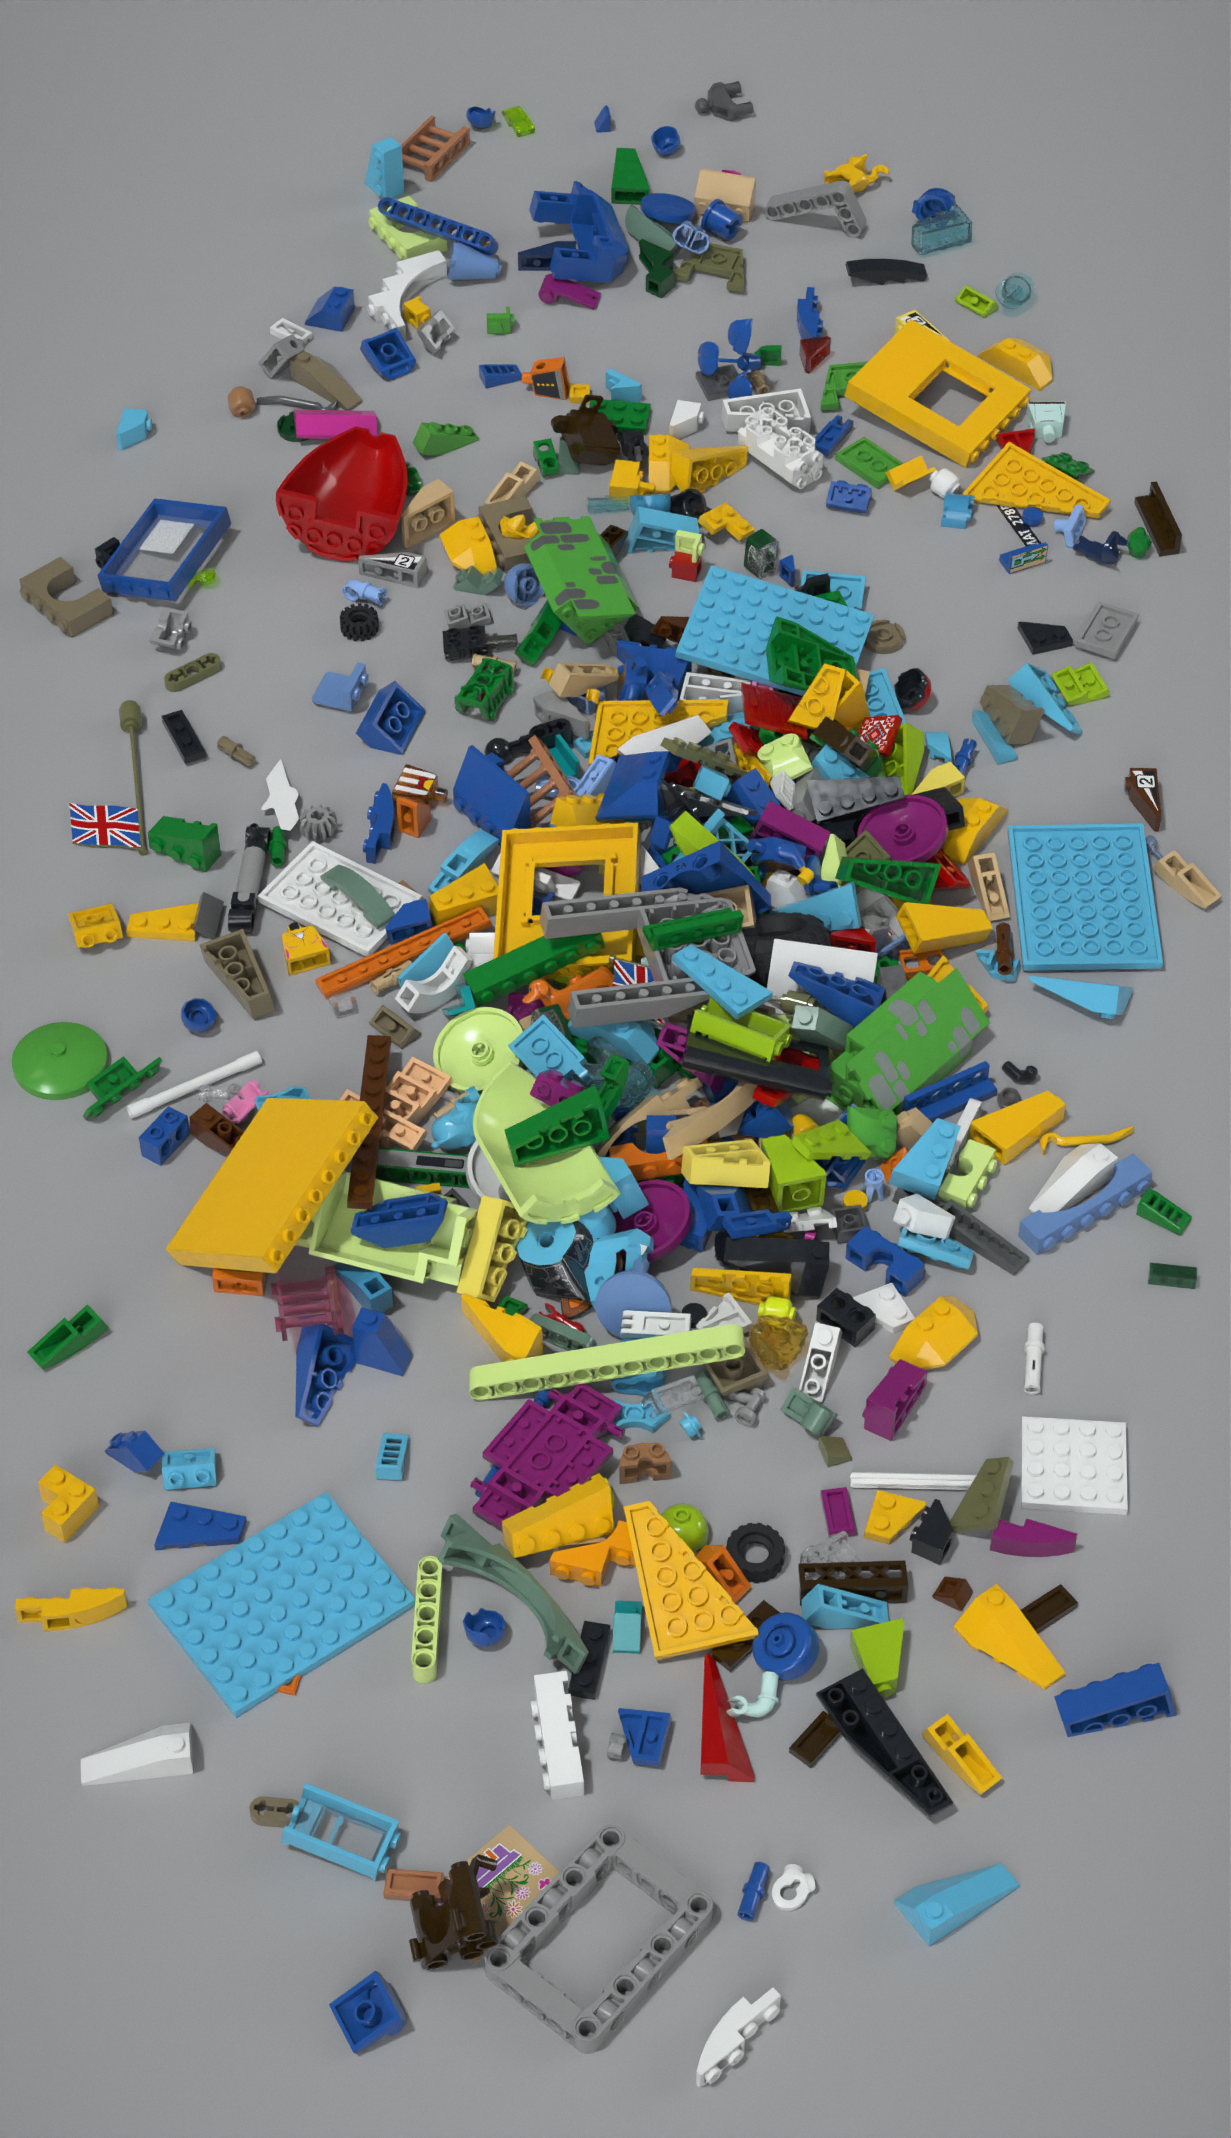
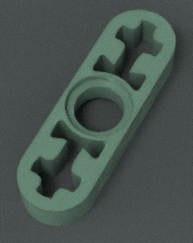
(562, 1335)

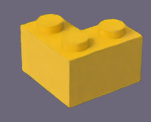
(69, 1502)

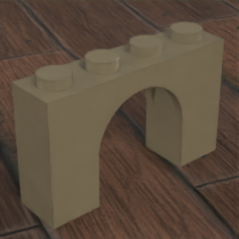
(507, 550)
(70, 616)

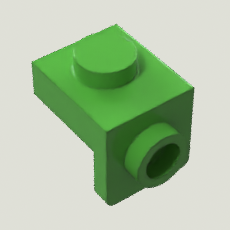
(500, 322)

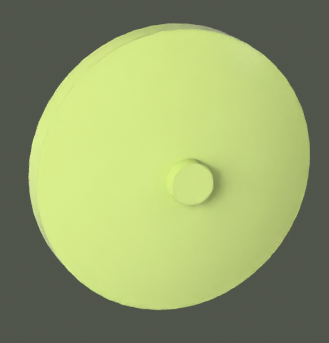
(476, 1047)

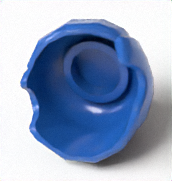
(479, 117)
(666, 140)
(198, 1015)
(484, 1627)

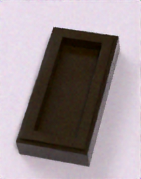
(1049, 1608)
(815, 1740)

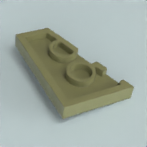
(984, 1498)

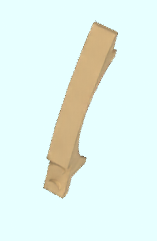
(652, 1106)
(702, 1125)

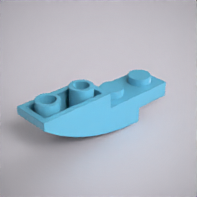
(464, 859)

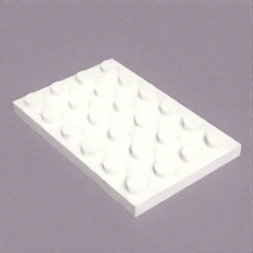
(311, 902)

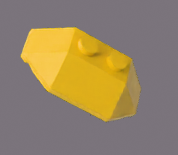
(1020, 361)
(660, 461)
(469, 545)
(980, 819)
(936, 1334)

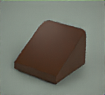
(953, 1592)

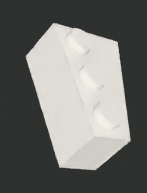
(713, 687)

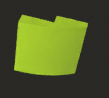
(1080, 684)

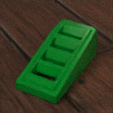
(1158, 1201)

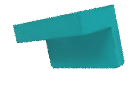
(565, 758)
(465, 999)

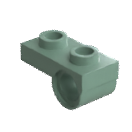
(809, 1412)

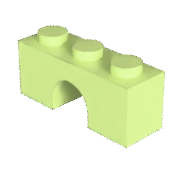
(976, 1162)

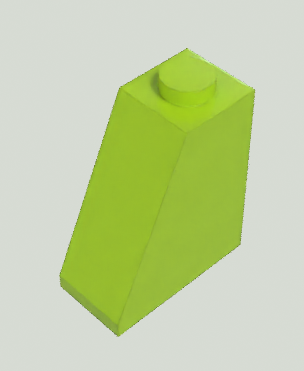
(879, 1653)

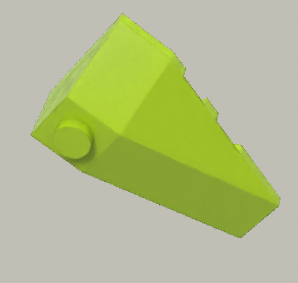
(905, 756)
(693, 836)

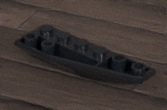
(880, 1738)

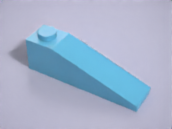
(1096, 997)
(948, 1903)

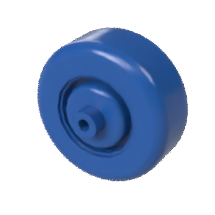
(786, 1646)

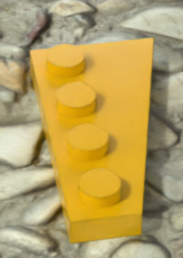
(743, 1285)

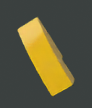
(961, 1754)

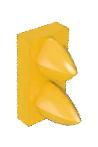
(516, 528)

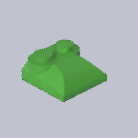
(874, 1129)

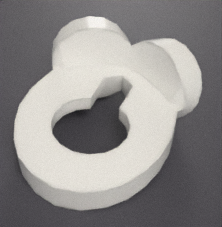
(792, 1874)

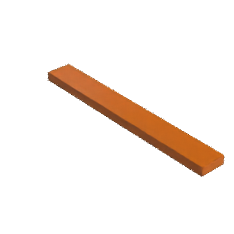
(397, 954)

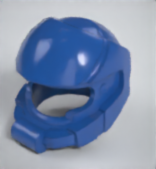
(932, 202)

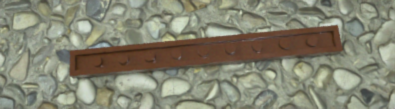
(373, 1093)

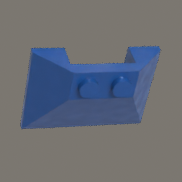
(636, 786)

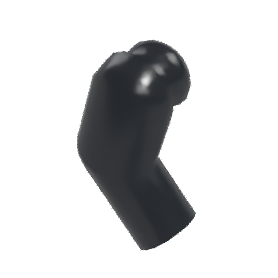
(1017, 1075)

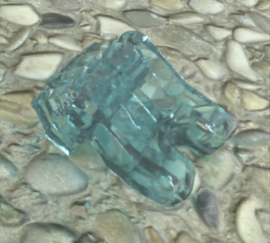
(639, 1074)

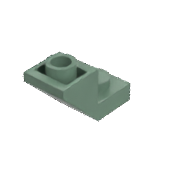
(474, 582)

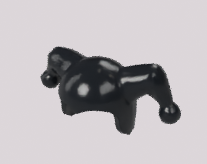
(689, 503)

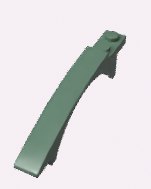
(471, 1551)

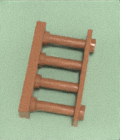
(440, 159)
(548, 766)

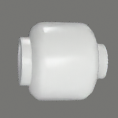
(944, 482)

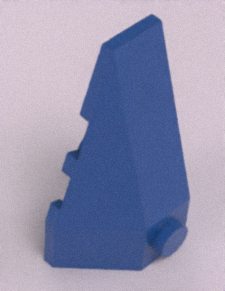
(844, 997)

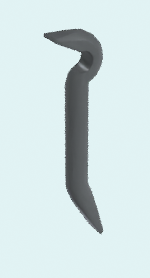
(295, 402)

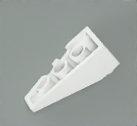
(689, 730)

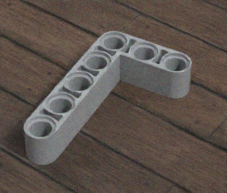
(817, 198)

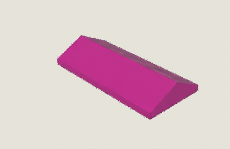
(329, 423)

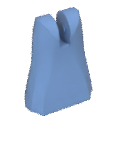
(691, 237)

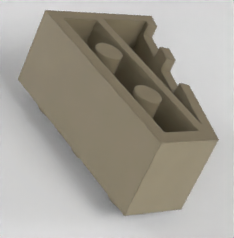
(1011, 713)

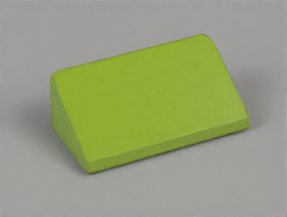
(976, 301)

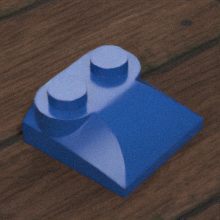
(368, 2012)

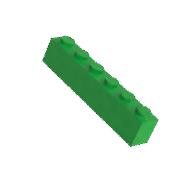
(528, 964)

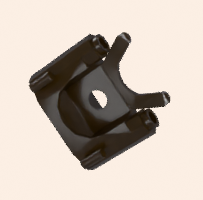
(458, 1922)

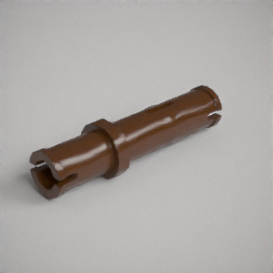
(1004, 953)

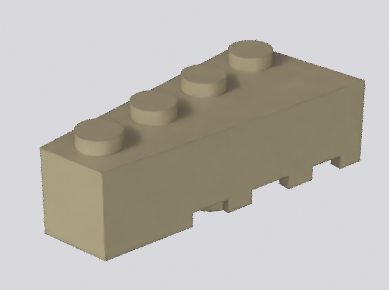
(238, 970)

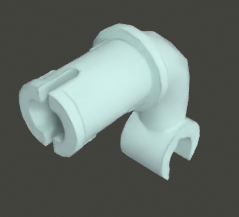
(765, 1700)

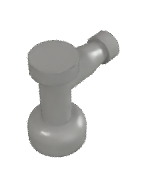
(746, 1415)

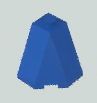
(379, 1343)

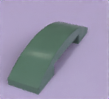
(360, 892)

